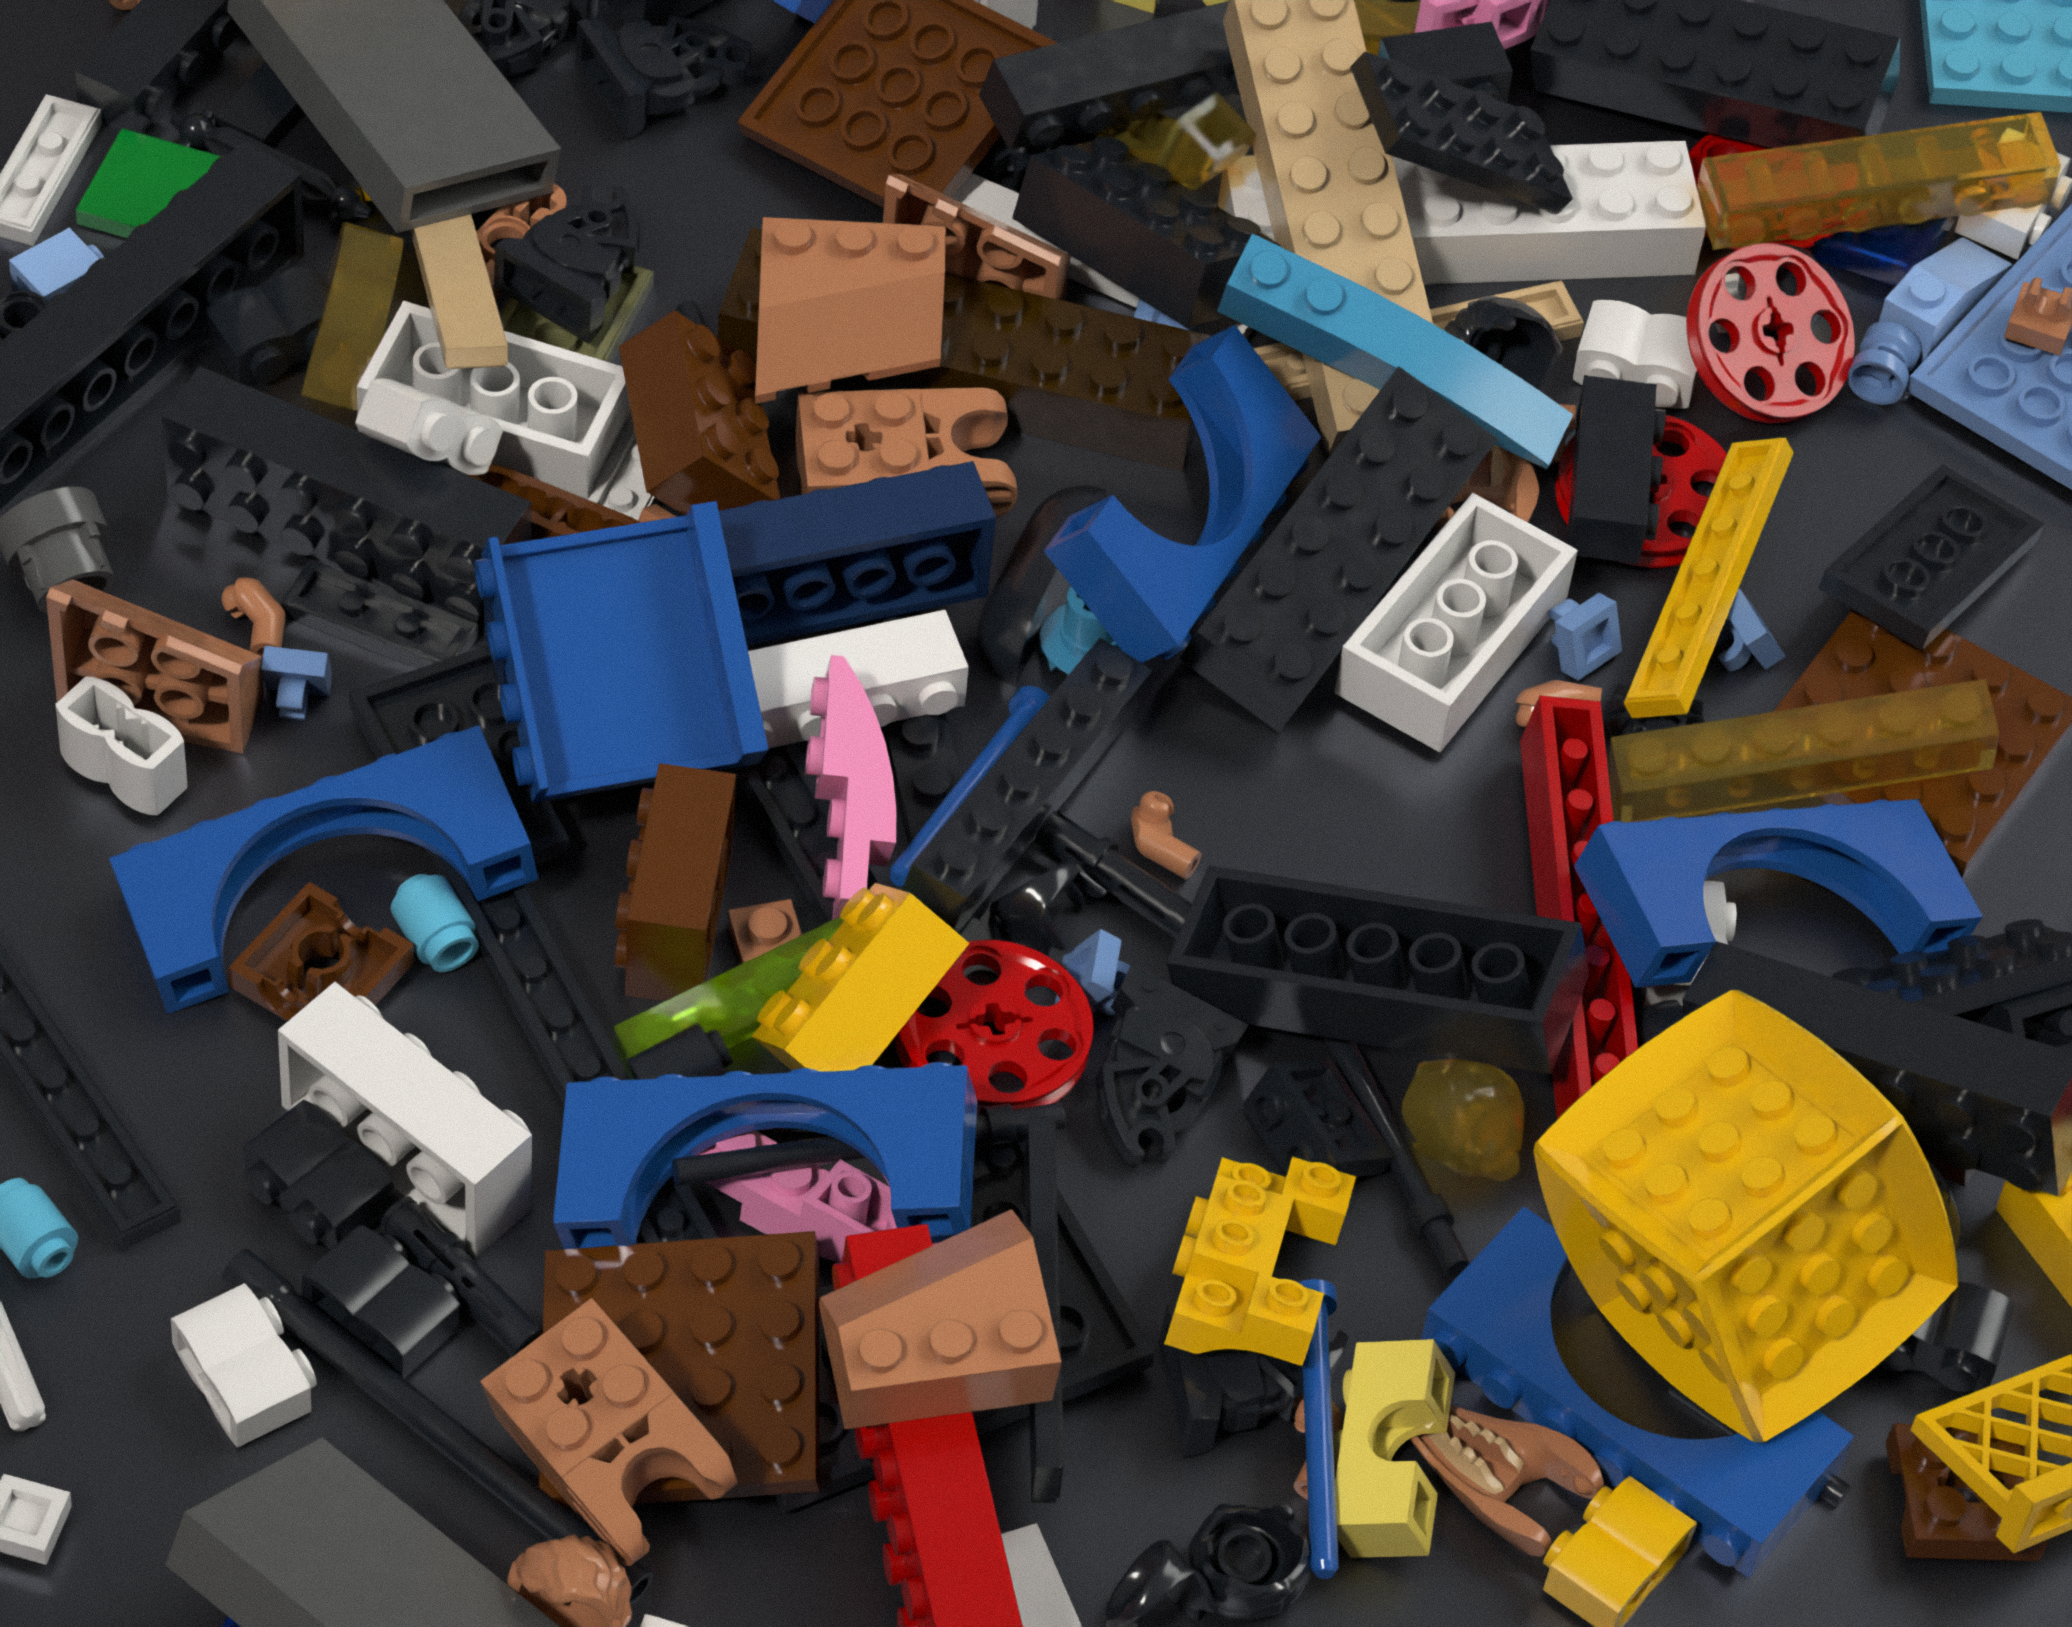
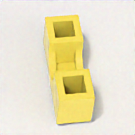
(1389, 1398)

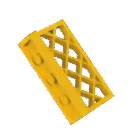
(2041, 1503)

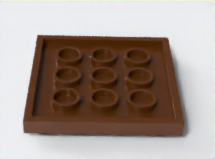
(888, 93)
(1962, 807)
(727, 1332)

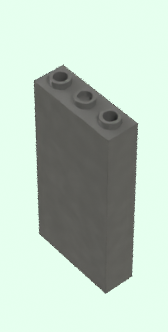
(405, 104)
(334, 1549)

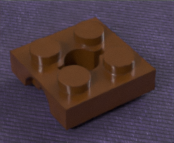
(313, 930)
(1937, 1516)

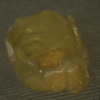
(1466, 1117)

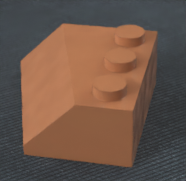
(977, 243)
(847, 302)
(160, 664)
(945, 1330)

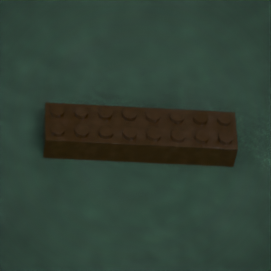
(1056, 363)

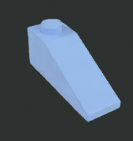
(1943, 291)

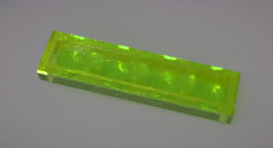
(726, 1001)

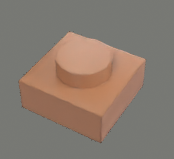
(761, 928)

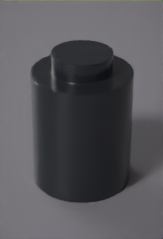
(684, 1053)

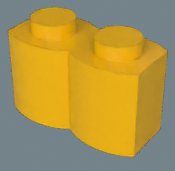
(1618, 1554)

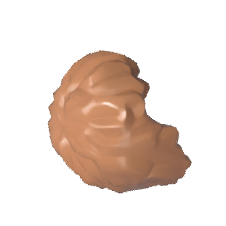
(574, 1582)

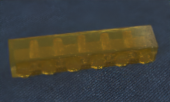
(1877, 180)
(1803, 752)

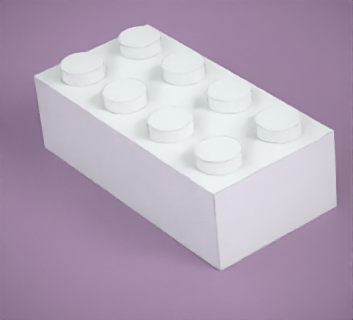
(552, 403)
(1455, 622)
(420, 1120)

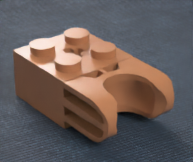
(897, 432)
(602, 1425)

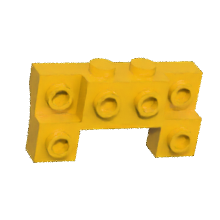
(1232, 1253)

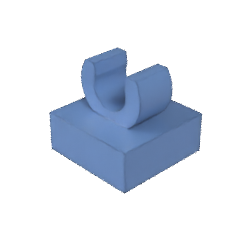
(1585, 634)
(1749, 636)
(296, 676)
(1097, 969)

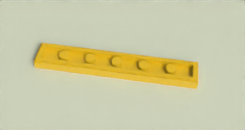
(1708, 579)

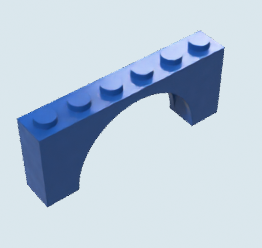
(1253, 445)
(431, 795)
(1873, 854)
(627, 1132)
(1500, 1337)

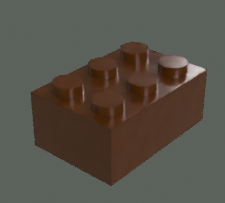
(697, 417)
(675, 881)

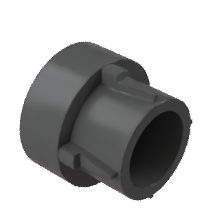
(57, 540)

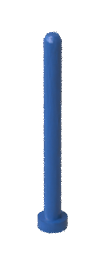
(1022, 709)
(1320, 1439)

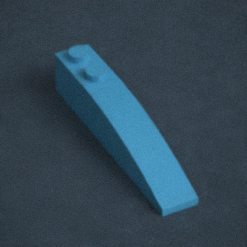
(1373, 336)

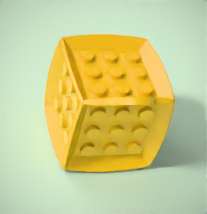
(1748, 1214)

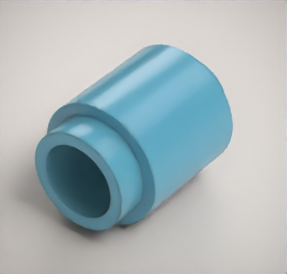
(435, 922)
(34, 1230)

